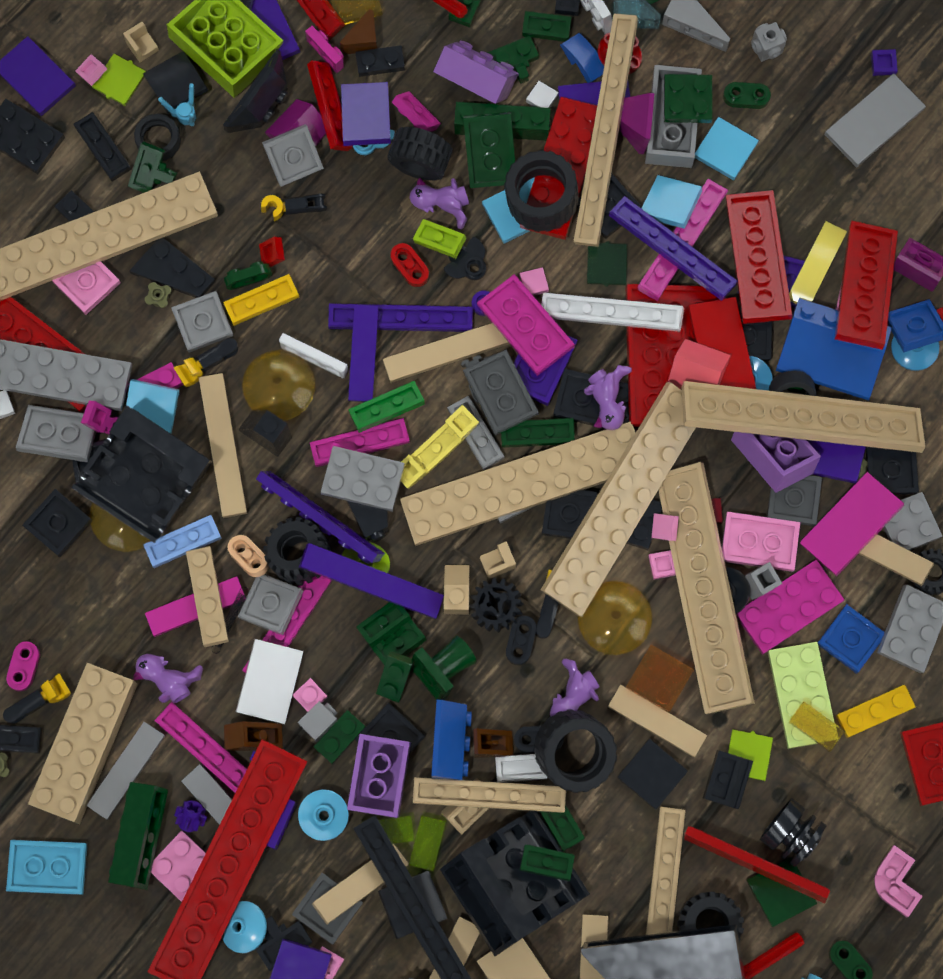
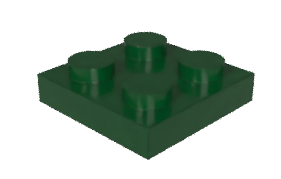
(687, 98)

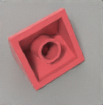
(698, 364)

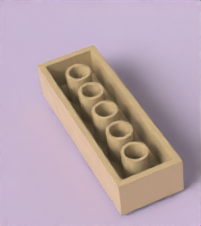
(83, 743)

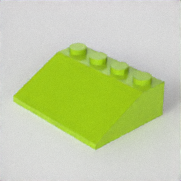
(224, 41)

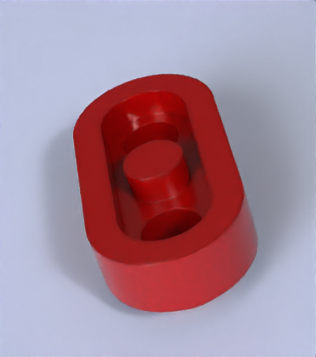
(411, 265)

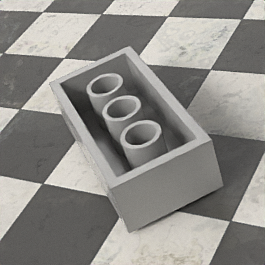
(670, 142)

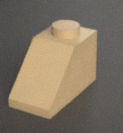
(456, 589)

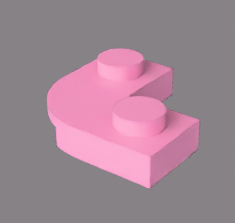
(890, 885)

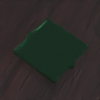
(607, 264)

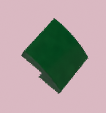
(391, 631)
(778, 900)

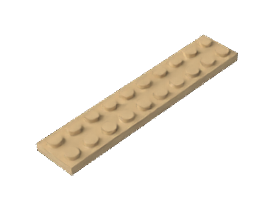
(104, 234)
(802, 417)
(515, 485)
(620, 503)
(705, 591)

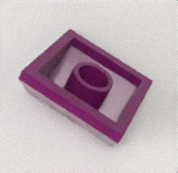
(297, 115)
(920, 264)

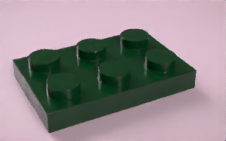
(489, 148)

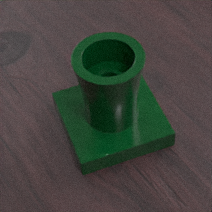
(438, 670)

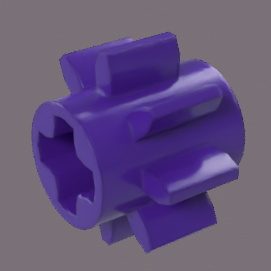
(190, 816)

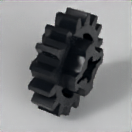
(504, 600)

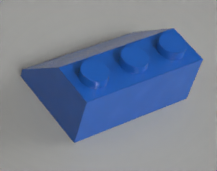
(450, 740)

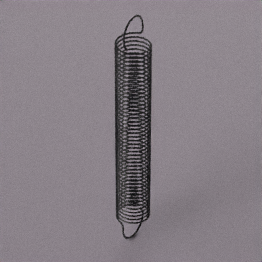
(232, 619)

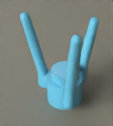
(184, 111)

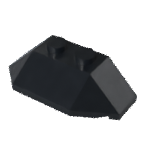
(261, 98)

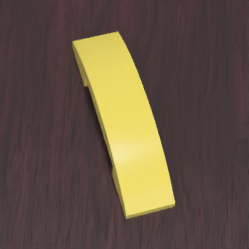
(817, 263)
(438, 446)

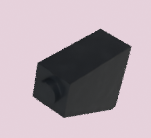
(267, 430)
(371, 520)

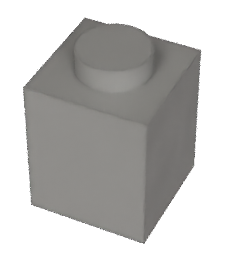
(762, 580)
(318, 720)

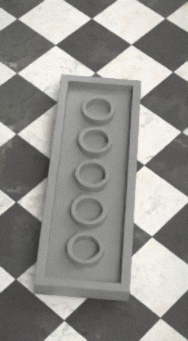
(63, 375)

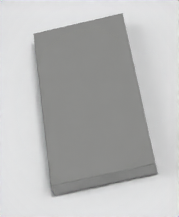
(875, 120)

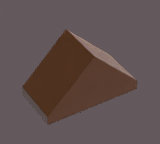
(361, 36)
(492, 743)

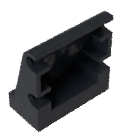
(142, 474)
(500, 897)

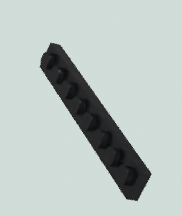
(410, 900)

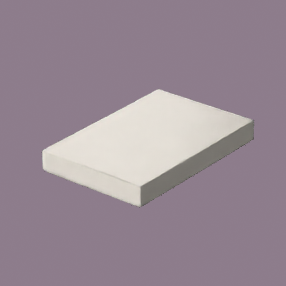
(269, 681)

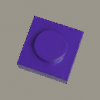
(884, 62)

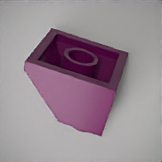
(637, 120)

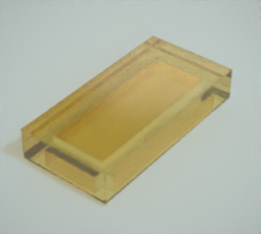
(816, 726)

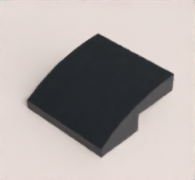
(173, 78)
(395, 916)

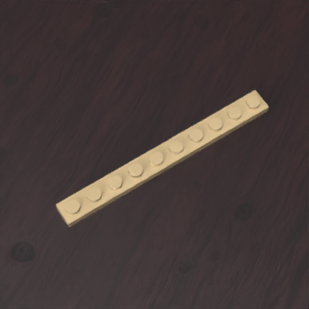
(606, 130)

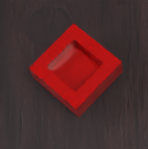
(272, 251)

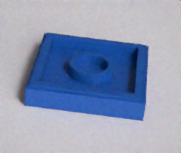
(916, 325)
(851, 639)

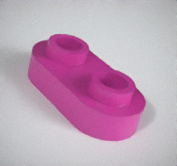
(23, 666)

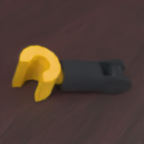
(293, 205)
(191, 370)
(547, 615)
(53, 690)

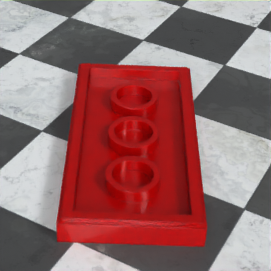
(720, 328)

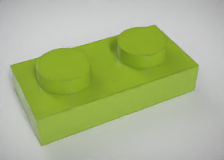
(439, 238)

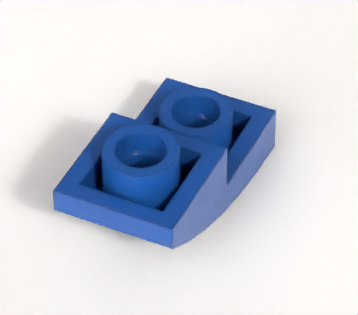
(584, 55)

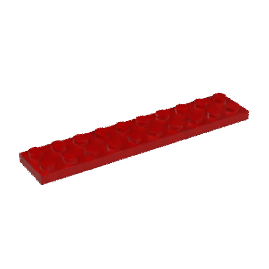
(228, 864)

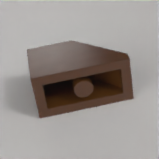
(248, 735)

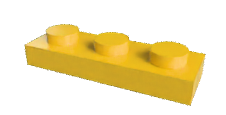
(261, 299)
(875, 711)

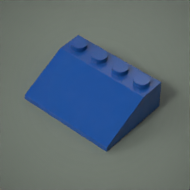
(829, 362)

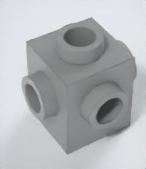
(768, 41)

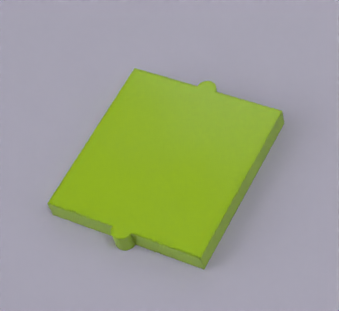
(119, 79)
(754, 748)

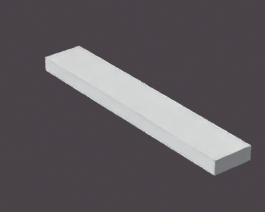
(613, 311)

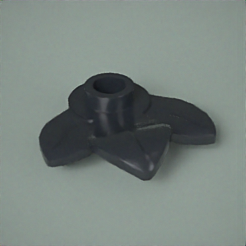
(467, 258)

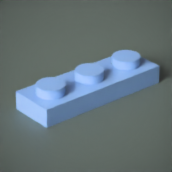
(181, 540)

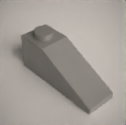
(694, 21)

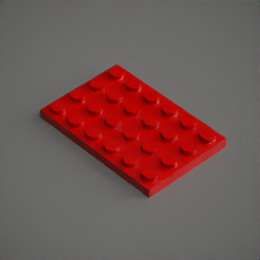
(653, 350)

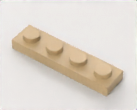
(207, 596)

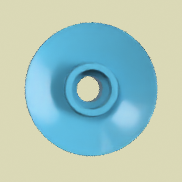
(315, 804)
(252, 928)

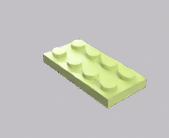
(796, 679)

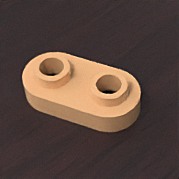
(249, 557)

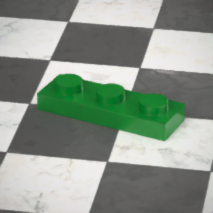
(386, 406)

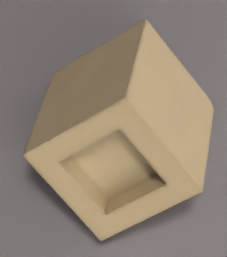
(140, 42)
(498, 561)

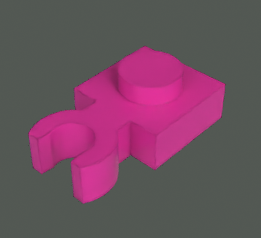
(98, 417)

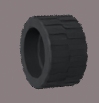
(534, 165)
(598, 767)

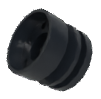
(793, 832)

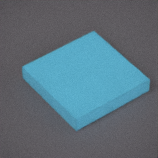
(726, 148)
(672, 201)
(154, 402)

